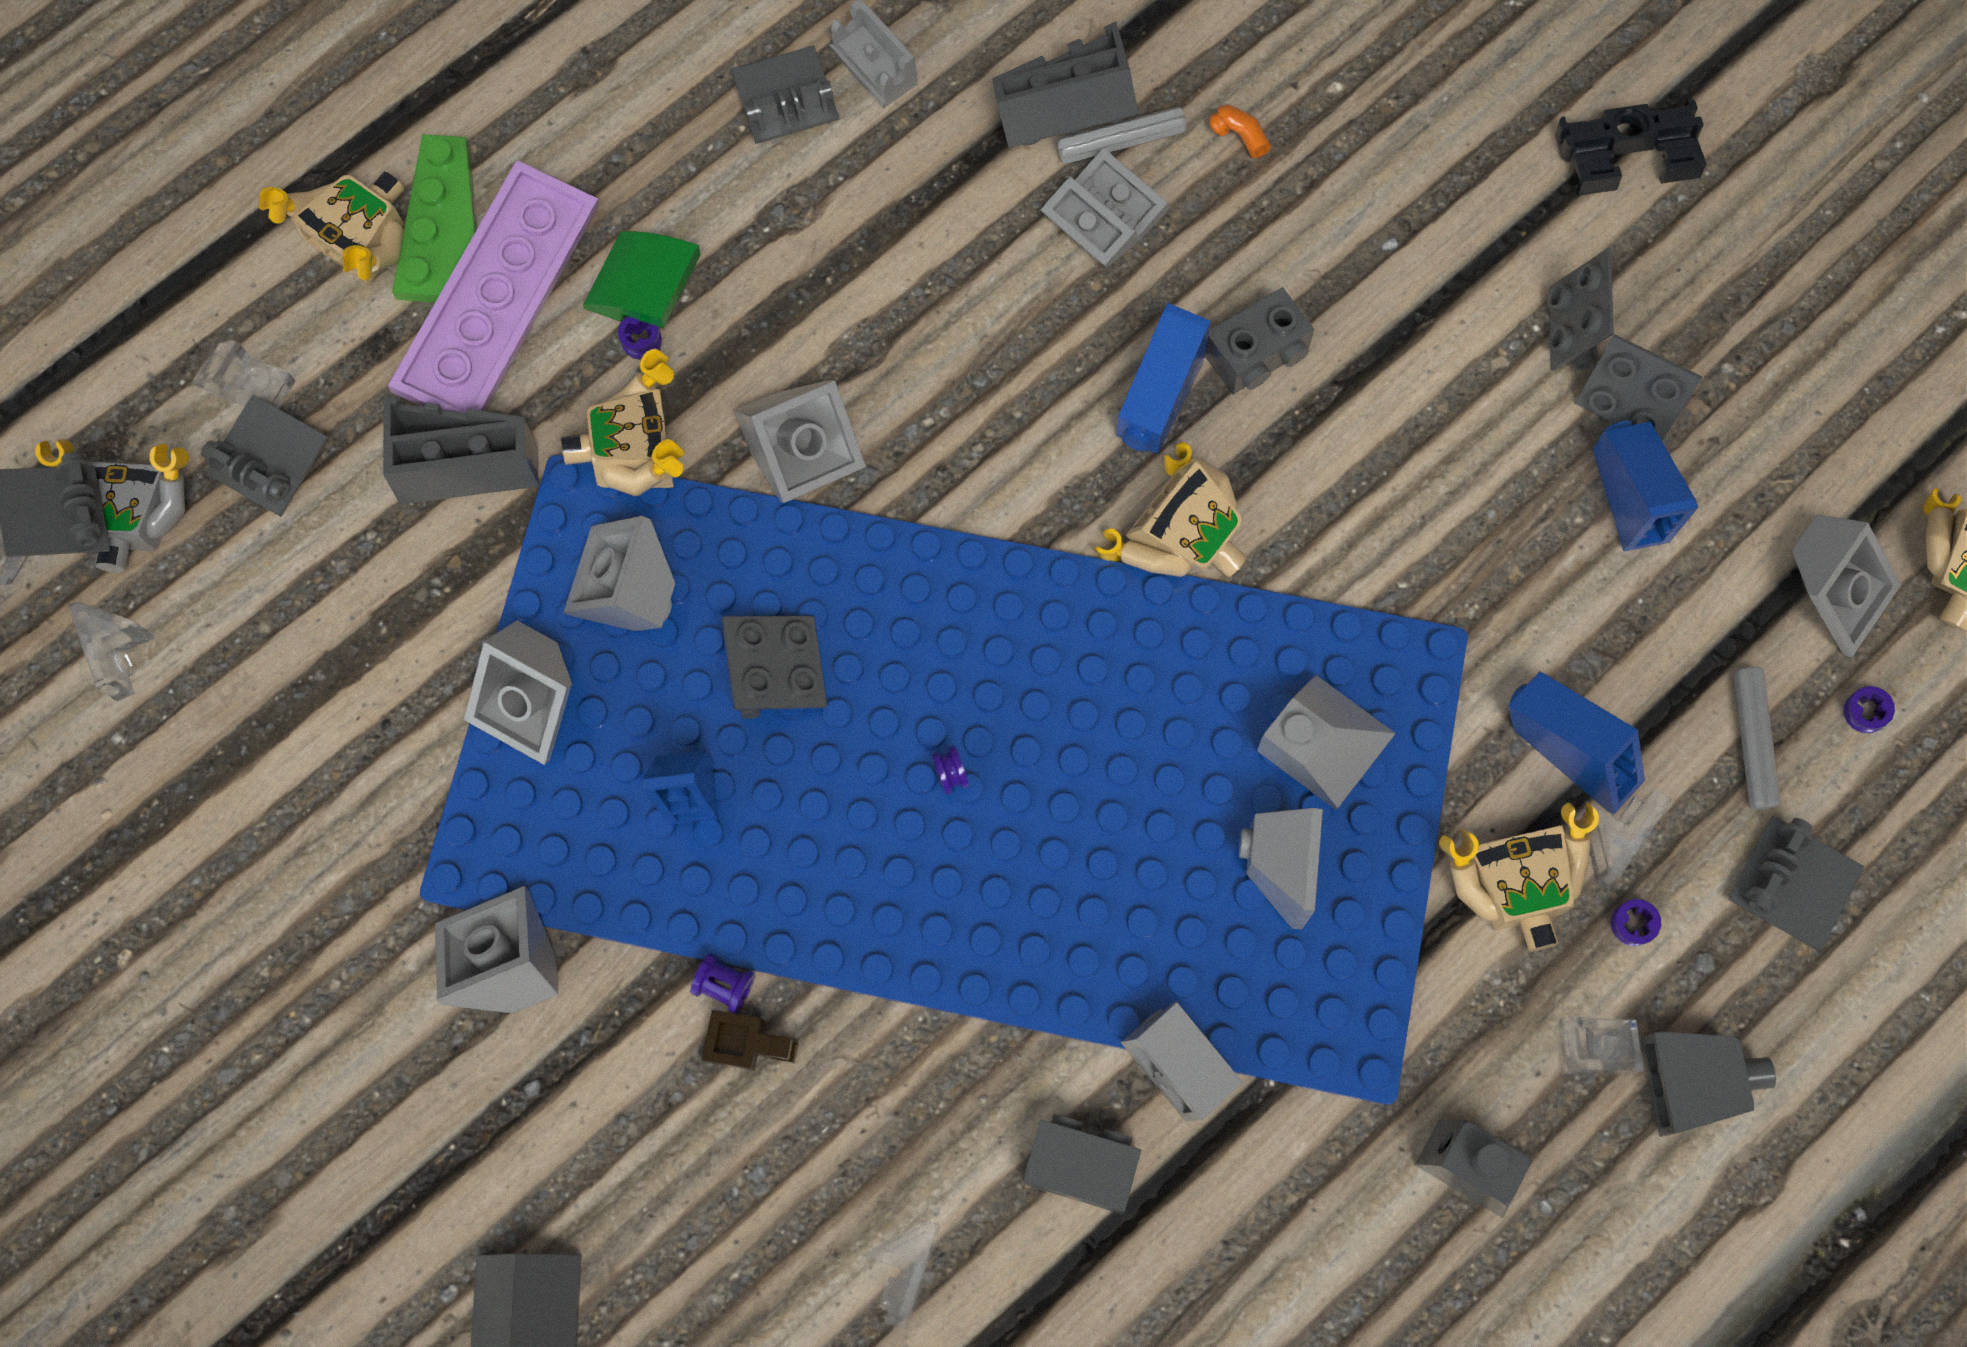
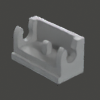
(874, 55)
(1182, 1062)

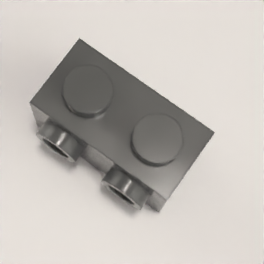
(1259, 341)
(1082, 1164)

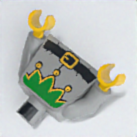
(136, 499)

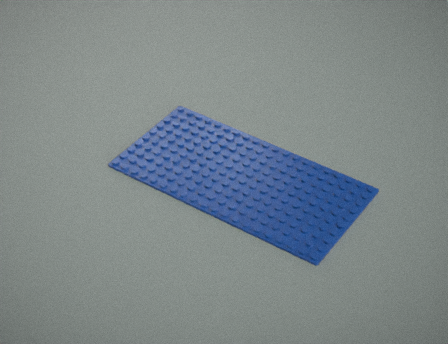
(1101, 755)

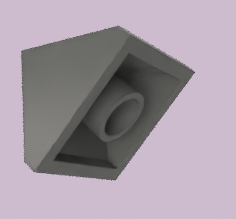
(526, 1300)

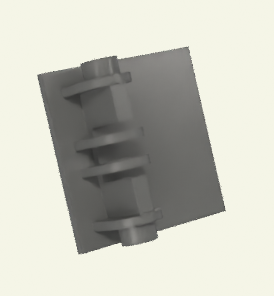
(785, 94)
(1581, 313)
(1637, 386)
(264, 455)
(52, 510)
(773, 663)
(1796, 882)

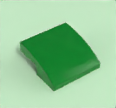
(642, 277)

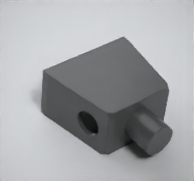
(1701, 1079)
(1474, 1164)

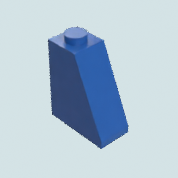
(1163, 379)
(1642, 485)
(1579, 740)

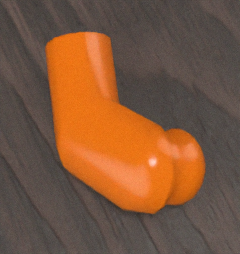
(1245, 125)

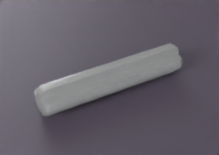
(1121, 134)
(1757, 738)

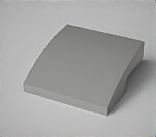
(1105, 208)

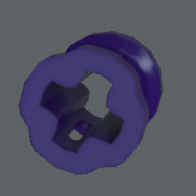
(705, 983)

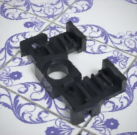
(1600, 140)

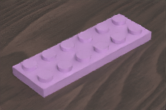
(495, 292)

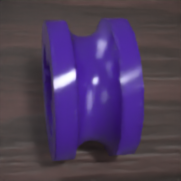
(632, 325)
(1884, 708)
(950, 770)
(1621, 917)

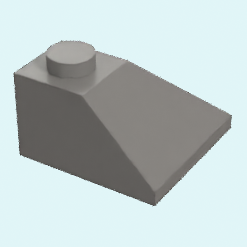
(801, 438)
(622, 577)
(1845, 577)
(520, 690)
(1324, 741)
(1284, 860)
(495, 956)

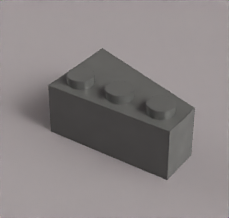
(1068, 92)

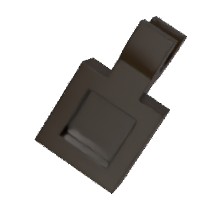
(738, 1041)

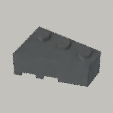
(455, 453)

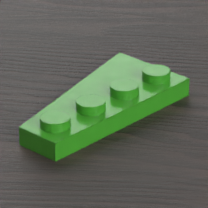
(437, 219)

